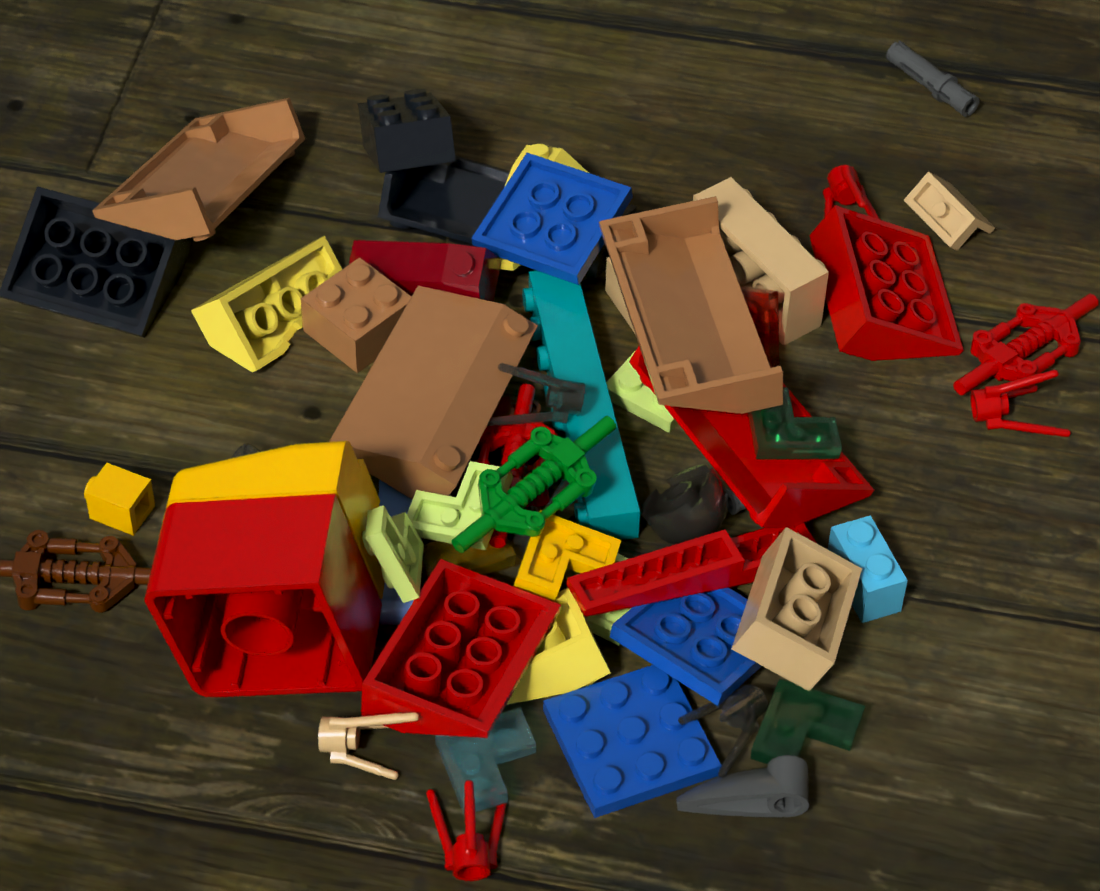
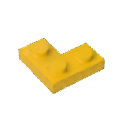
(560, 548)

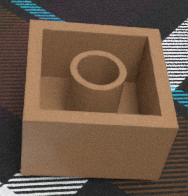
(353, 313)

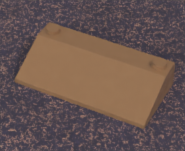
(205, 171)
(690, 310)
(433, 389)

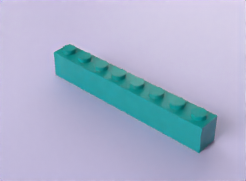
(572, 354)

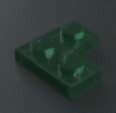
(783, 436)
(803, 714)

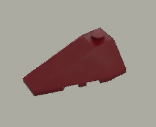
(438, 266)

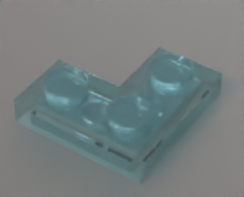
(478, 758)

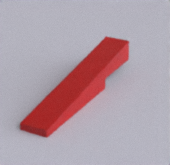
(675, 571)

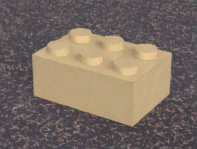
(797, 609)

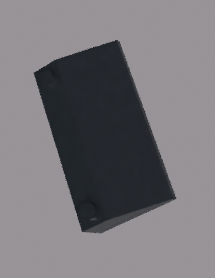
(453, 200)

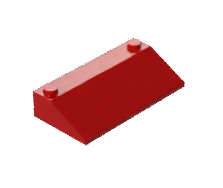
(772, 490)

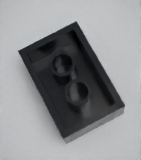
(406, 131)

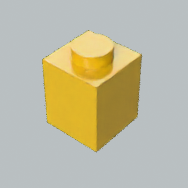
(119, 498)

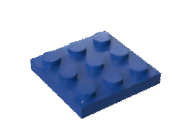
(551, 218)
(691, 640)
(628, 739)

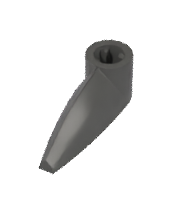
(761, 792)

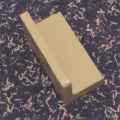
(946, 210)

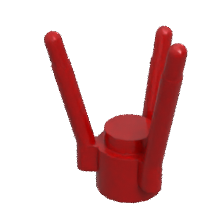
(846, 189)
(993, 402)
(470, 855)

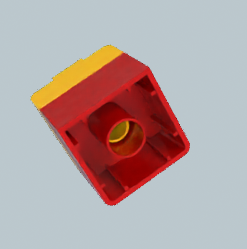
(269, 573)

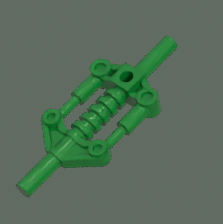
(562, 460)

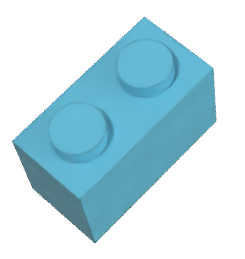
(881, 580)

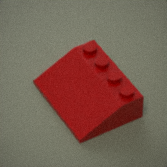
(883, 289)
(457, 654)

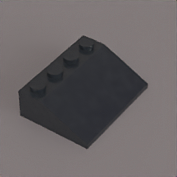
(91, 266)

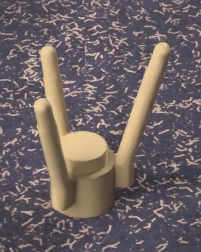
(342, 734)

